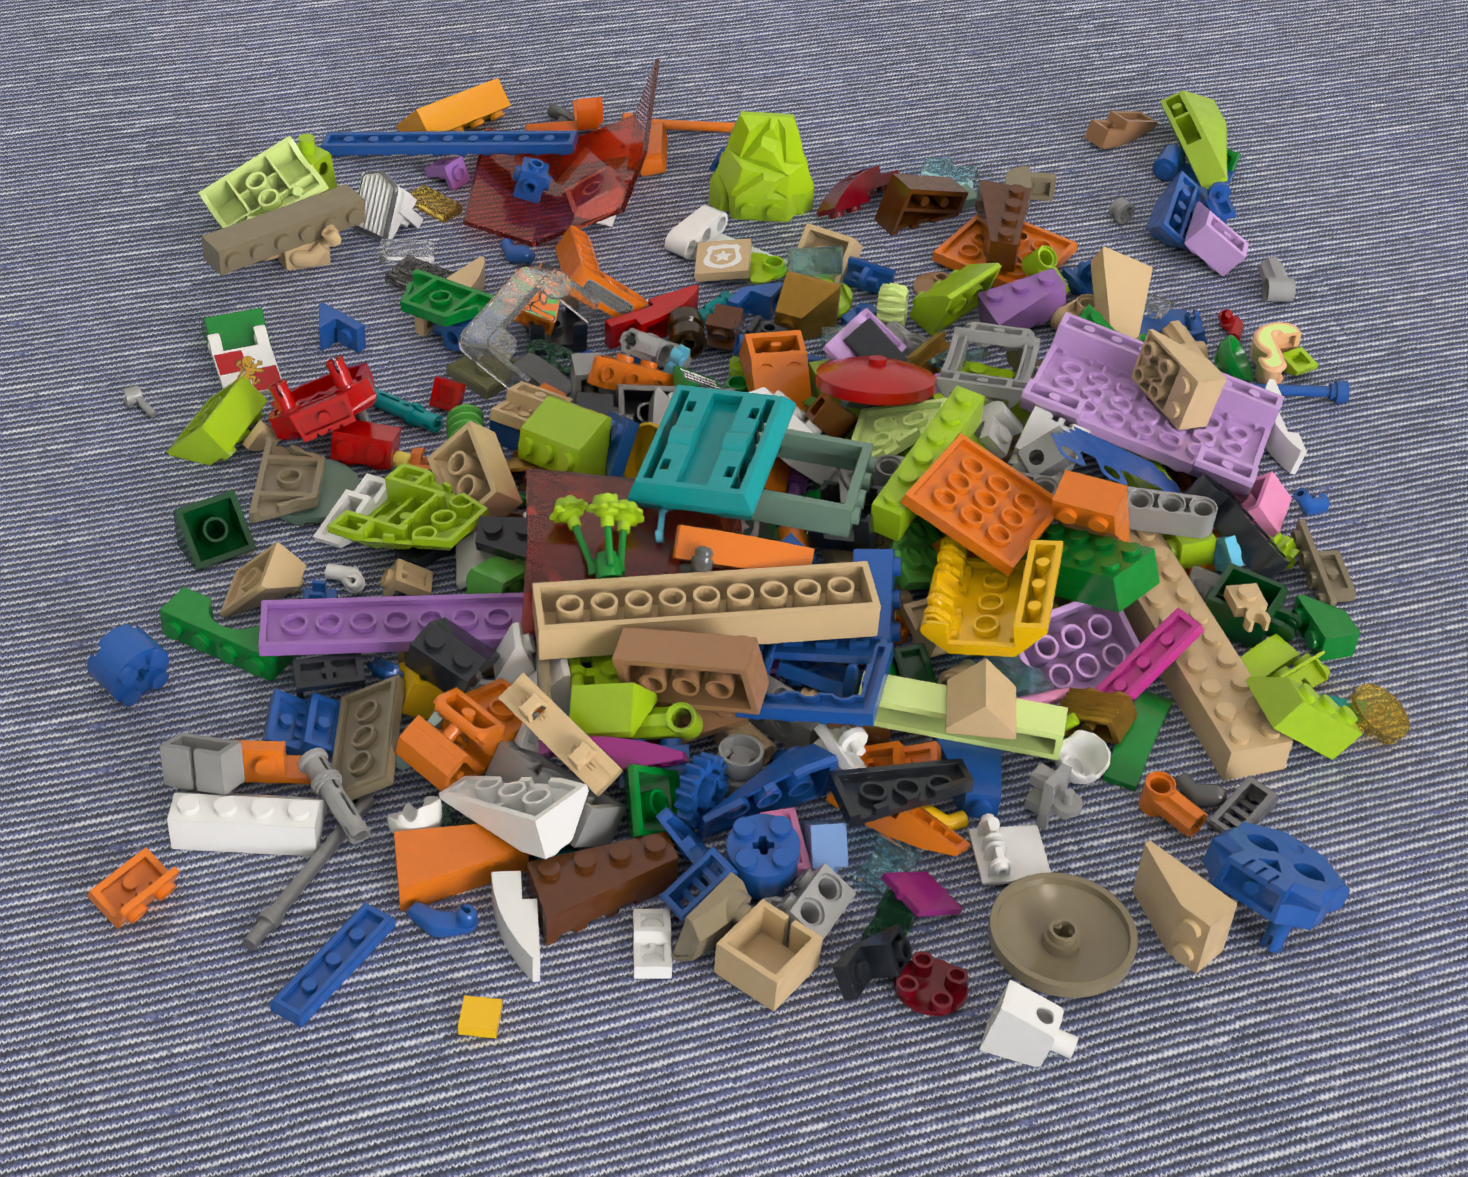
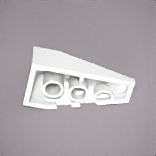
(522, 813)

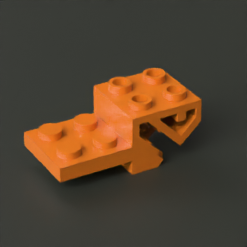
(468, 736)

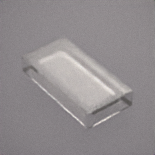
(397, 249)

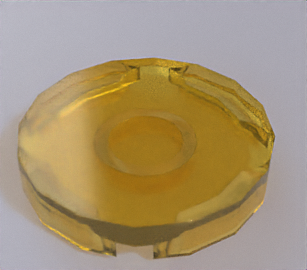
(1379, 713)

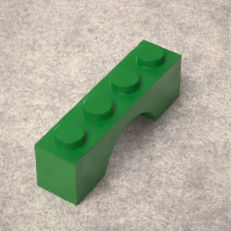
(191, 621)

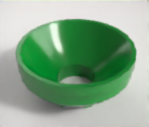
(1233, 360)

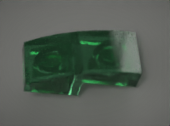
(889, 913)

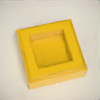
(480, 1016)

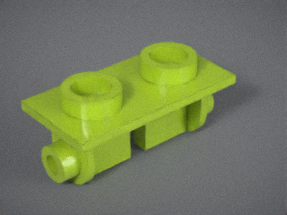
(1306, 669)

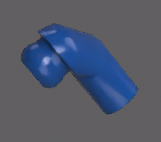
(517, 253)
(1311, 505)

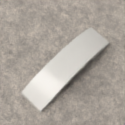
(1284, 445)

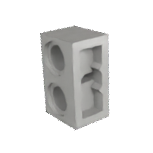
(817, 900)

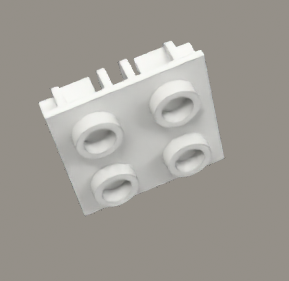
(1007, 852)

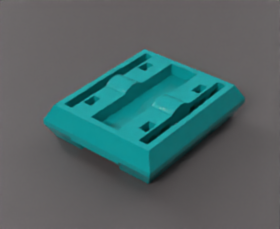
(708, 447)

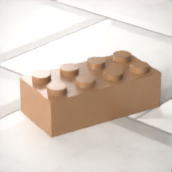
(694, 668)

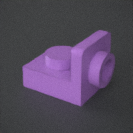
(451, 169)

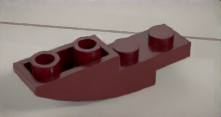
(854, 191)

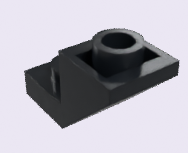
(874, 957)

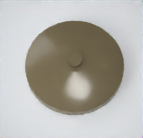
(1062, 935)

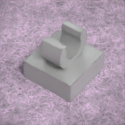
(1203, 580)

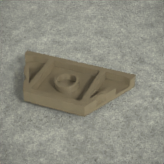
(286, 481)

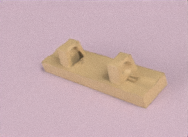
(561, 735)

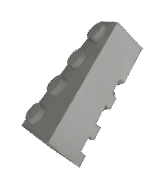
(599, 815)

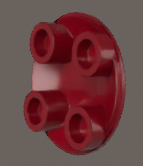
(931, 985)

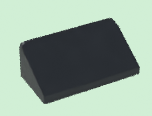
(871, 340)

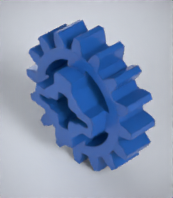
(701, 788)

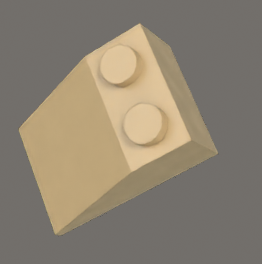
(1182, 908)

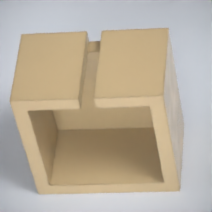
(759, 962)

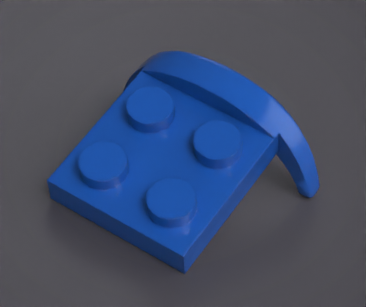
(824, 676)

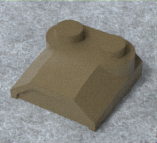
(713, 919)

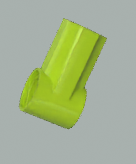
(1041, 260)
(663, 721)

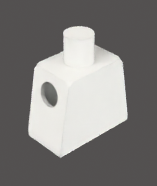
(1026, 1028)

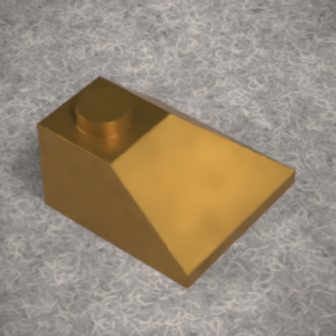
(807, 304)

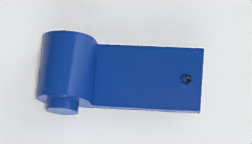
(1172, 161)

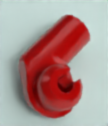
(1231, 323)

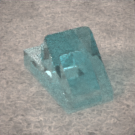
(888, 857)

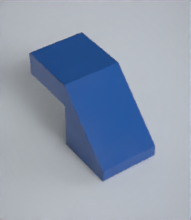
(757, 299)

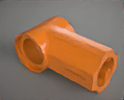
(1162, 800)

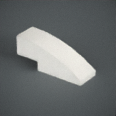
(364, 500)
(517, 921)

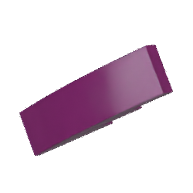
(628, 752)

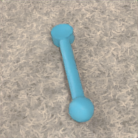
(660, 528)

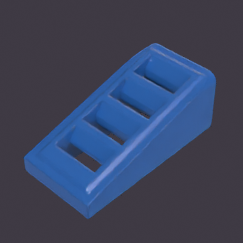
(682, 885)

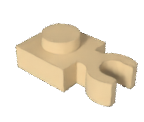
(1248, 602)

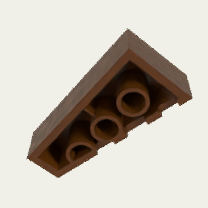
(1002, 220)
(599, 881)

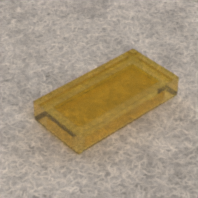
(435, 203)

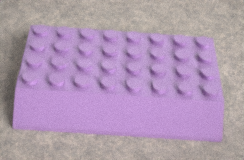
(1091, 386)

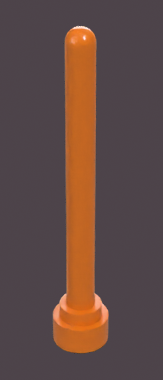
(691, 125)

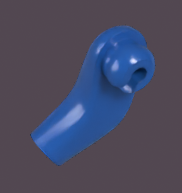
(444, 923)

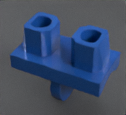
(1218, 200)
(867, 275)
(1079, 278)

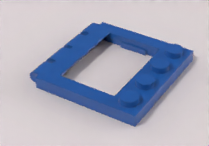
(827, 707)

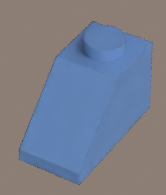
(826, 843)

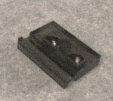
(402, 271)

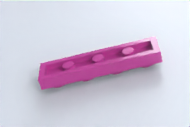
(1153, 655)

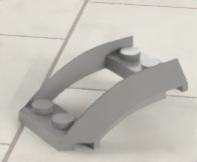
(992, 387)

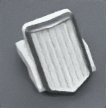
(385, 206)

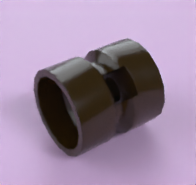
(687, 328)

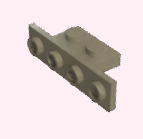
(1324, 569)

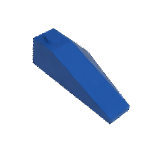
(786, 782)

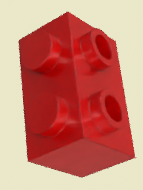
(366, 444)

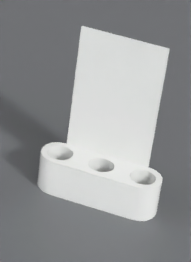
(701, 226)

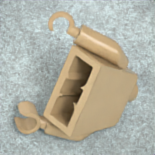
(310, 254)

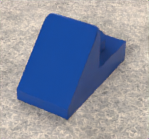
(340, 328)

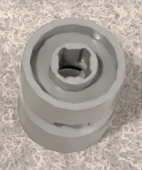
(743, 757)

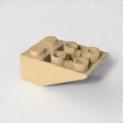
(1178, 381)

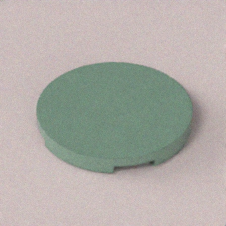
(335, 481)

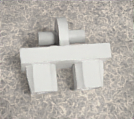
(844, 743)

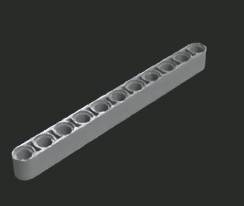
(1148, 508)

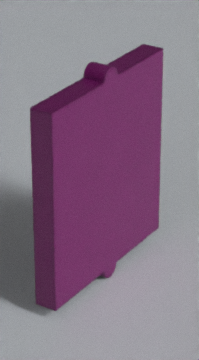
(921, 893)

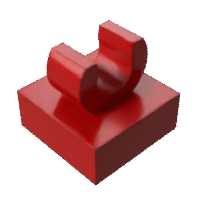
(447, 393)

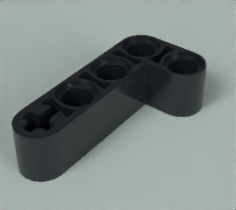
(1257, 548)

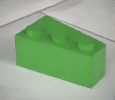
(496, 576)

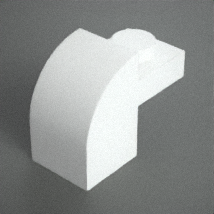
(998, 428)

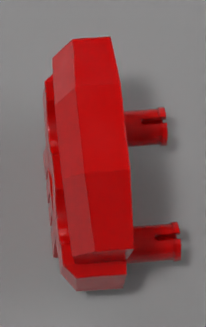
(321, 402)

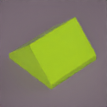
(610, 708)

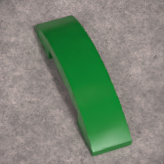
(1132, 753)

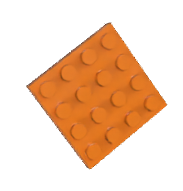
(967, 248)
(982, 503)

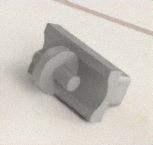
(1051, 795)

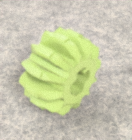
(892, 303)

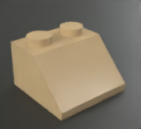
(819, 237)

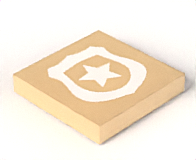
(723, 260)

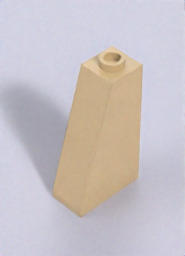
(1120, 290)

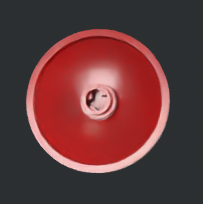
(875, 380)

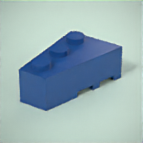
(884, 569)

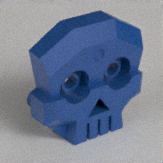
(1274, 878)

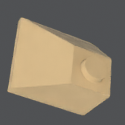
(265, 577)

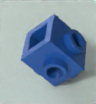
(531, 179)

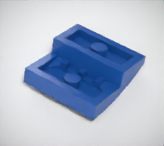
(302, 722)

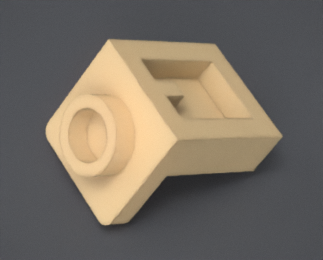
(406, 579)

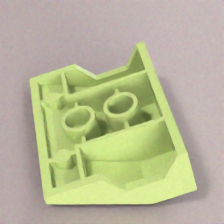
(263, 184)

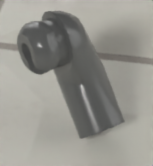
(700, 562)
(1201, 794)

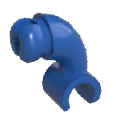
(1194, 326)

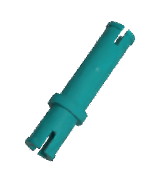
(412, 413)

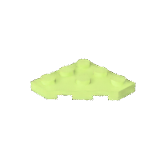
(895, 426)

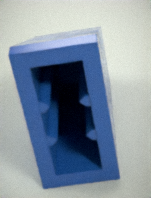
(985, 769)

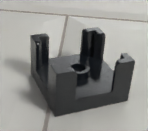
(568, 332)
(861, 535)

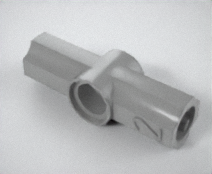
(648, 347)

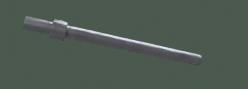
(272, 915)

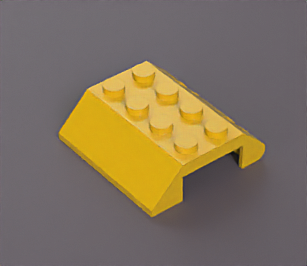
(985, 611)

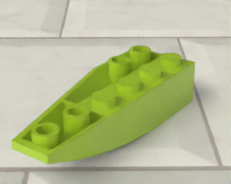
(1200, 133)

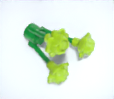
(610, 511)

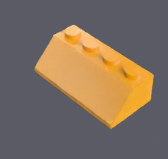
(459, 110)

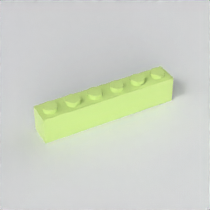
(921, 710)

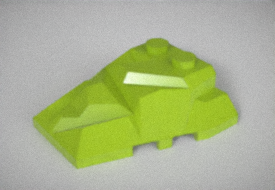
(763, 170)
(414, 515)

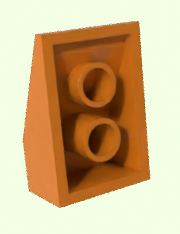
(1092, 505)

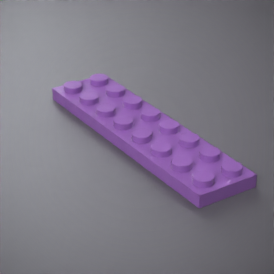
(379, 622)

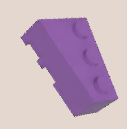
(1023, 301)

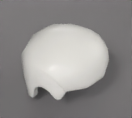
(1086, 755)
(412, 818)

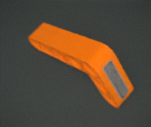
(581, 265)

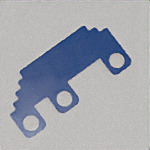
(1112, 456)

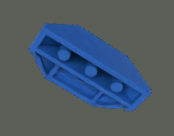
(1174, 212)

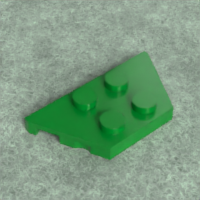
(441, 299)

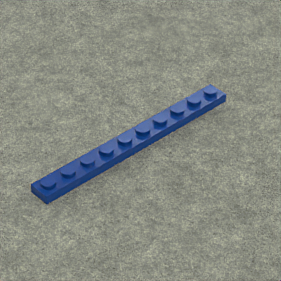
(450, 142)

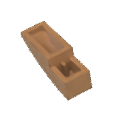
(1119, 128)

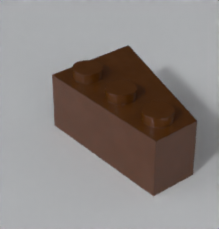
(918, 200)

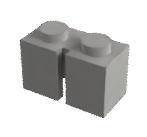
(202, 763)

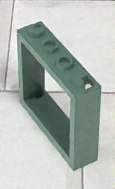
(815, 513)

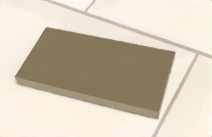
(368, 737)

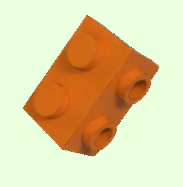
(132, 887)

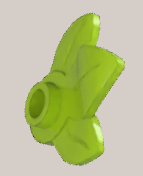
(766, 268)

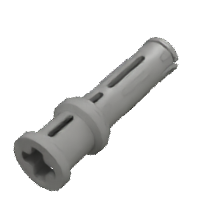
(327, 784)

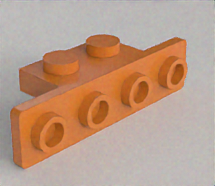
(611, 371)
(269, 763)

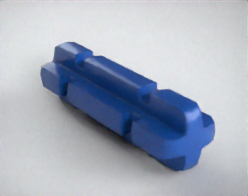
(384, 668)

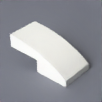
(652, 944)

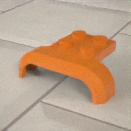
(587, 116)

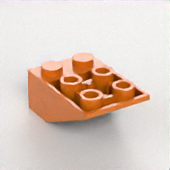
(777, 363)

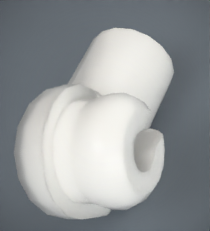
(349, 576)

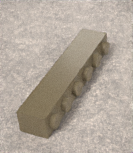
(282, 229)

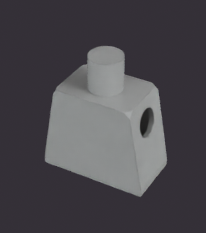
(1046, 451)

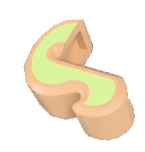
(1267, 349)

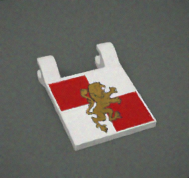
(253, 362)

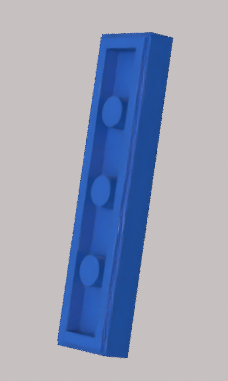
(332, 964)

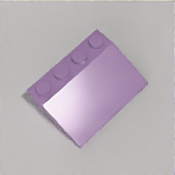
(1081, 646)

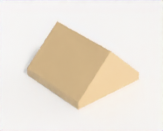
(981, 703)

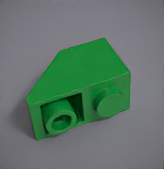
(1326, 628)

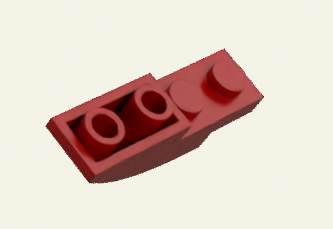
(652, 318)

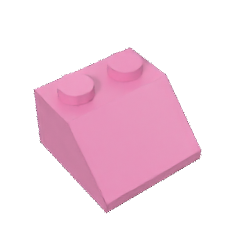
(1267, 503)

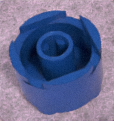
(129, 664)
(764, 853)

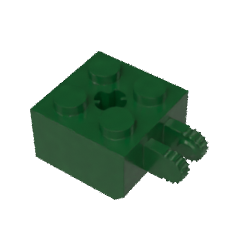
(1282, 620)

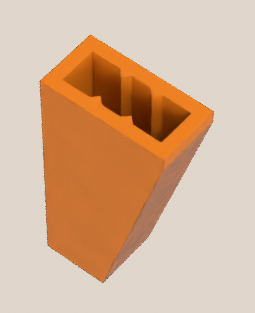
(449, 861)

